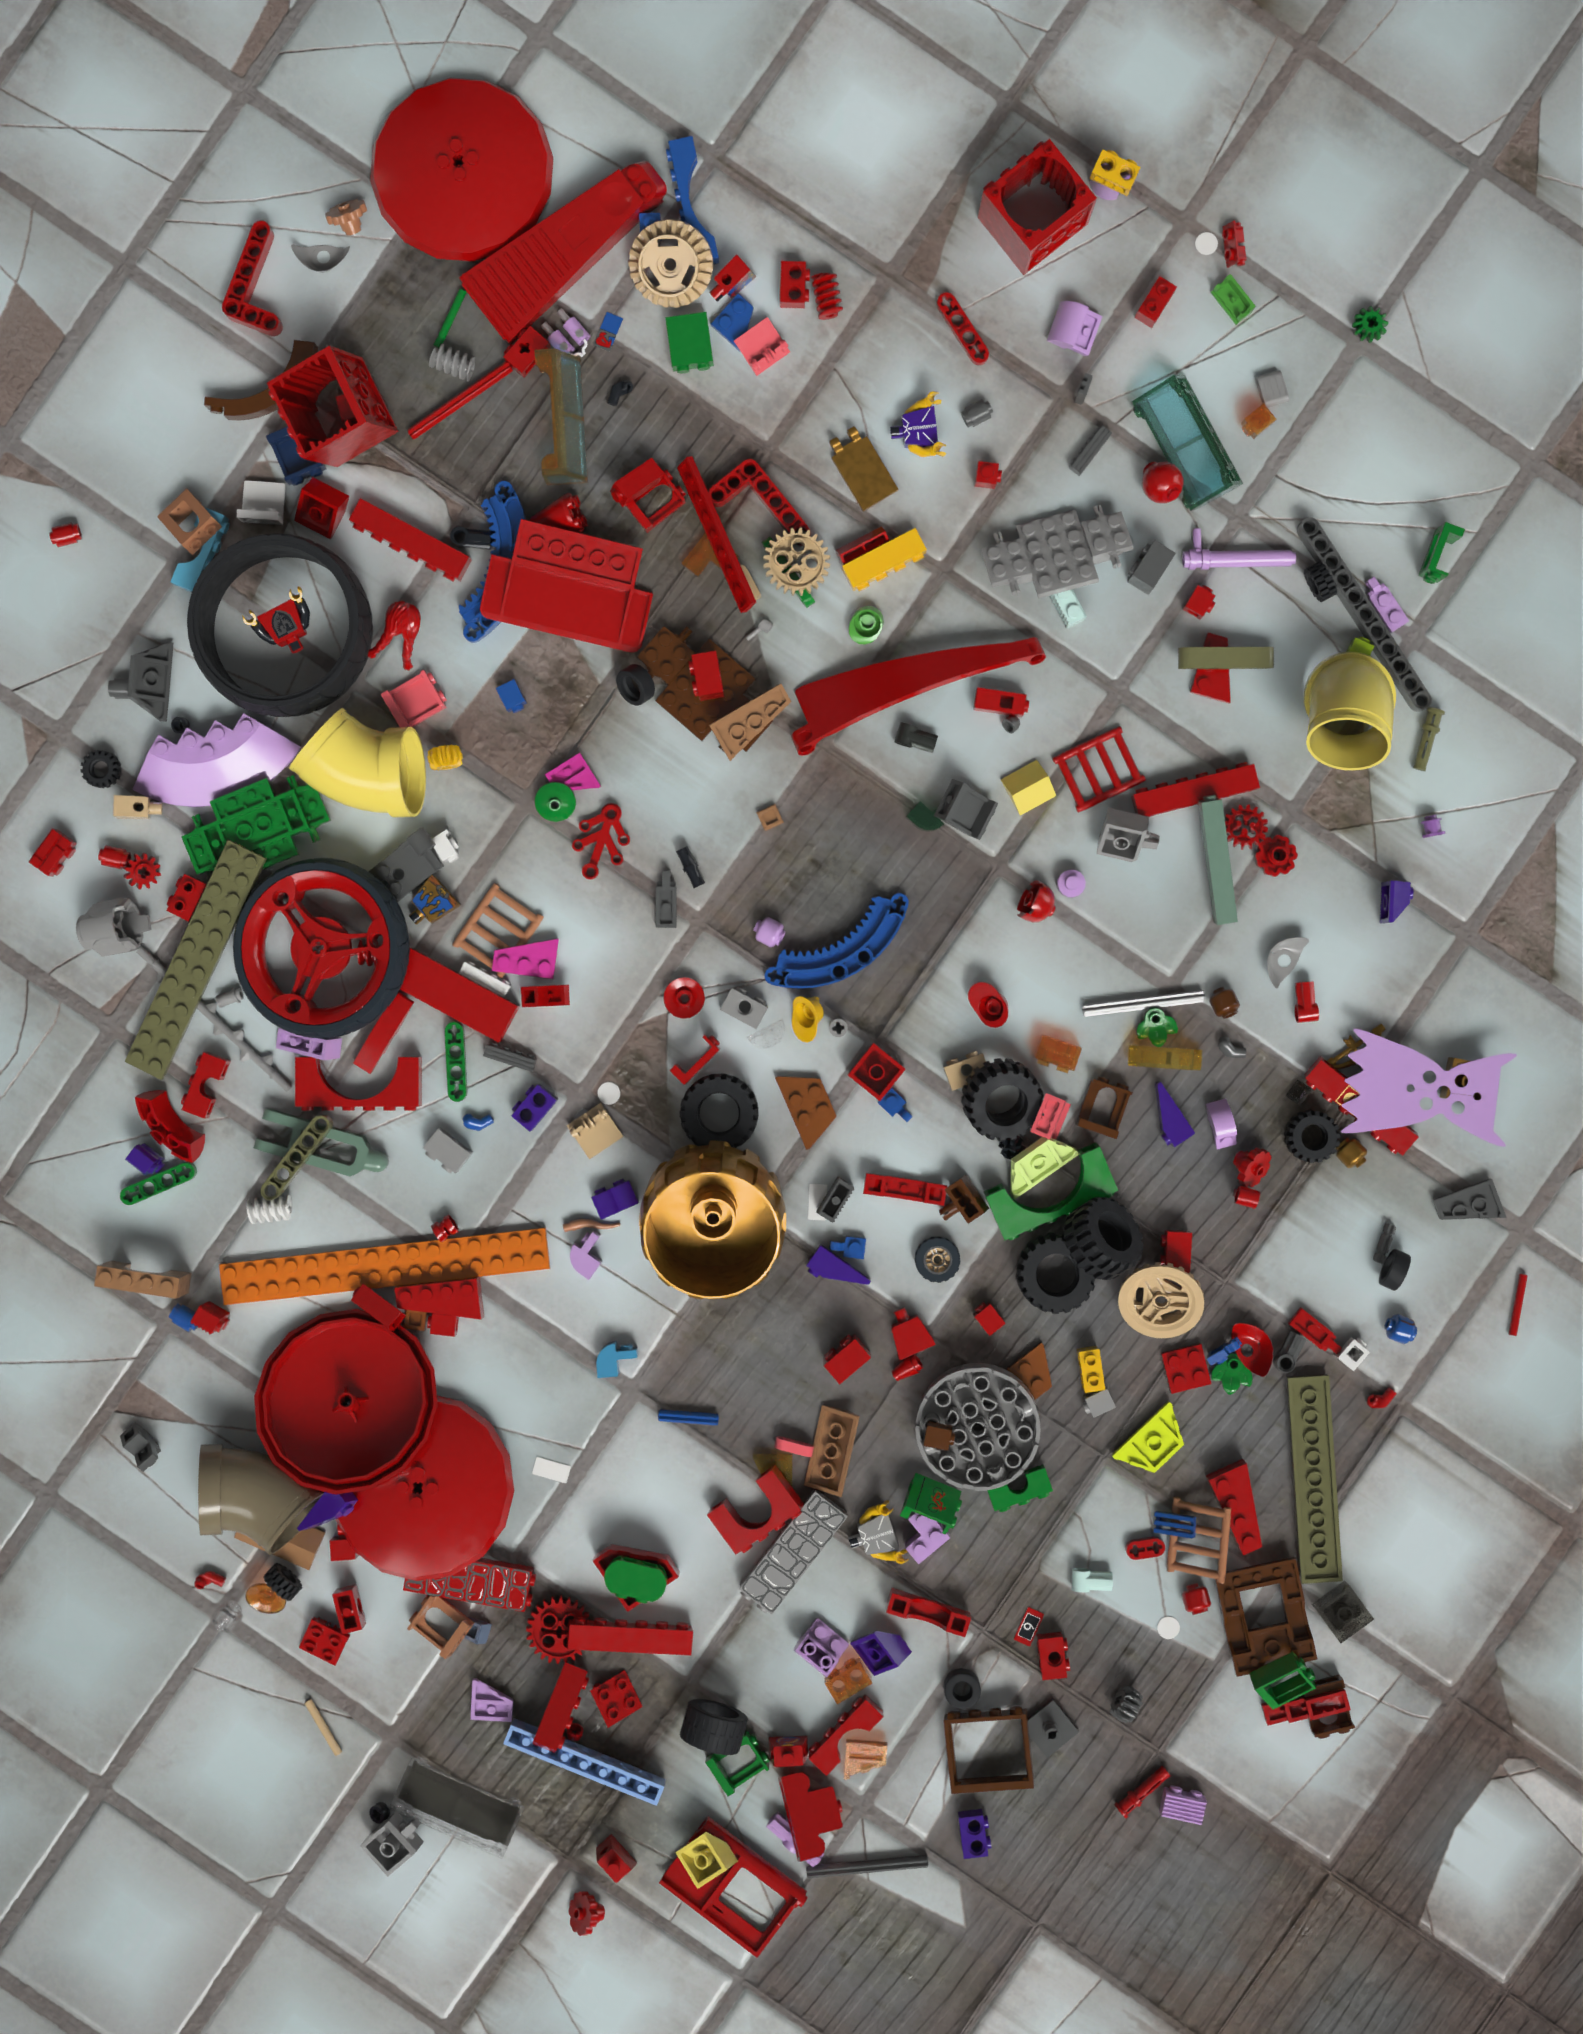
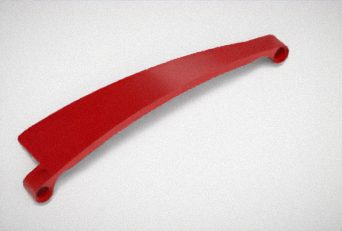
(858, 693)

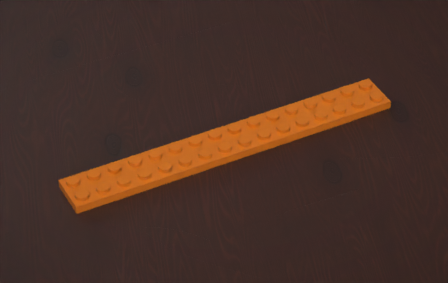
(384, 1266)

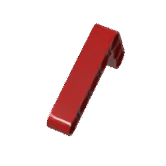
(249, 282)
(765, 496)

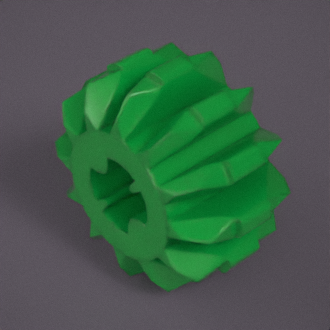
(1362, 322)

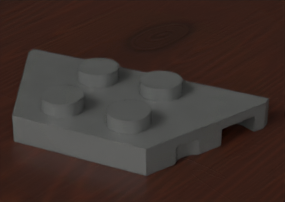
(151, 680)

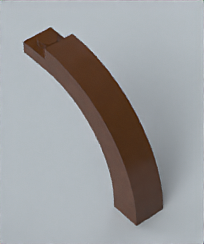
(261, 403)

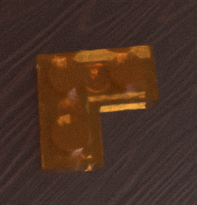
(701, 556)

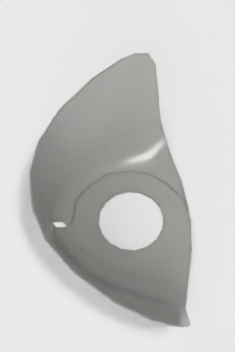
(308, 256)
(1290, 947)

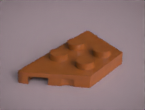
(808, 1106)
(1033, 1371)

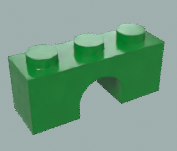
(1036, 1486)

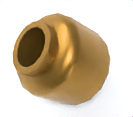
(1351, 1153)

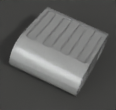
(1272, 389)

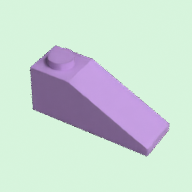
(313, 1047)

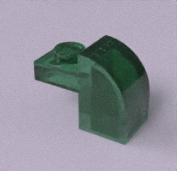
(924, 819)

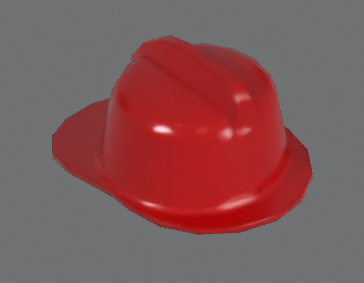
(988, 1004)

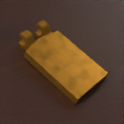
(862, 470)

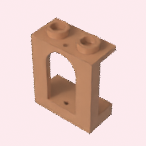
(179, 511)
(419, 1624)

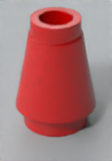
(907, 1368)

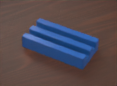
(1158, 1522)

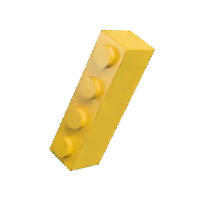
(884, 559)

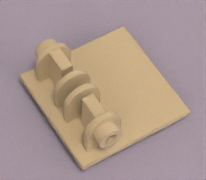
(594, 1130)

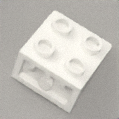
(262, 503)

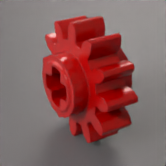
(138, 863)

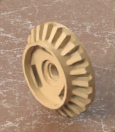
(691, 250)
(1150, 1316)

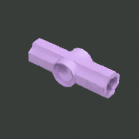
(780, 1827)

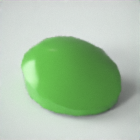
(866, 625)

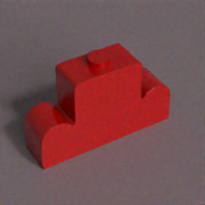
(809, 1814)

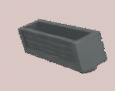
(1087, 454)
(508, 1057)

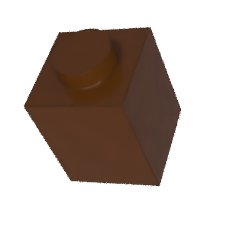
(939, 1436)

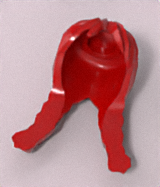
(399, 619)

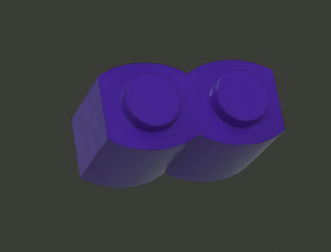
(145, 1159)
(614, 1199)

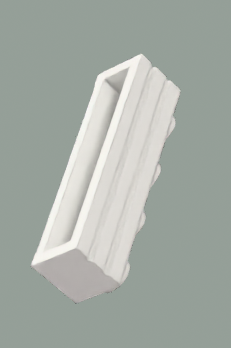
(488, 981)

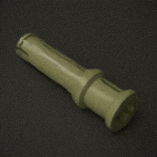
(1433, 729)

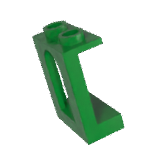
(1445, 533)
(730, 1783)

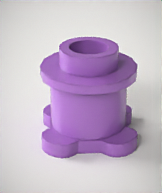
(1432, 826)

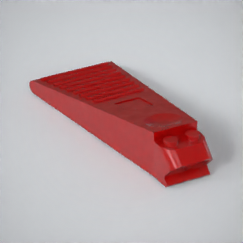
(548, 259)

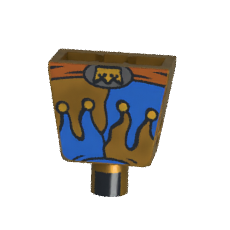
(432, 902)

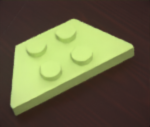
(1037, 1163)

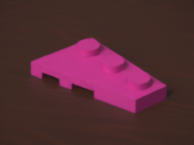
(530, 959)

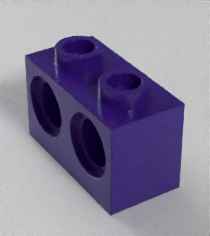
(538, 1110)
(970, 1834)

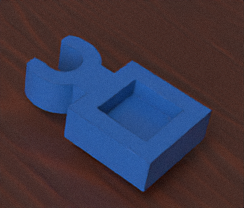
(1220, 1353)

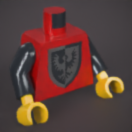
(283, 623)

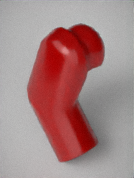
(207, 1578)

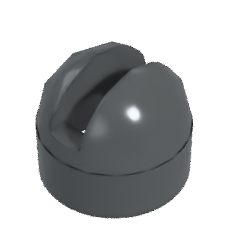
(1011, 723)

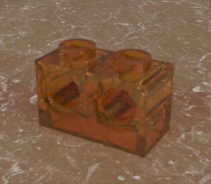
(851, 1684)

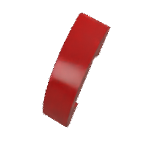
(904, 1189)

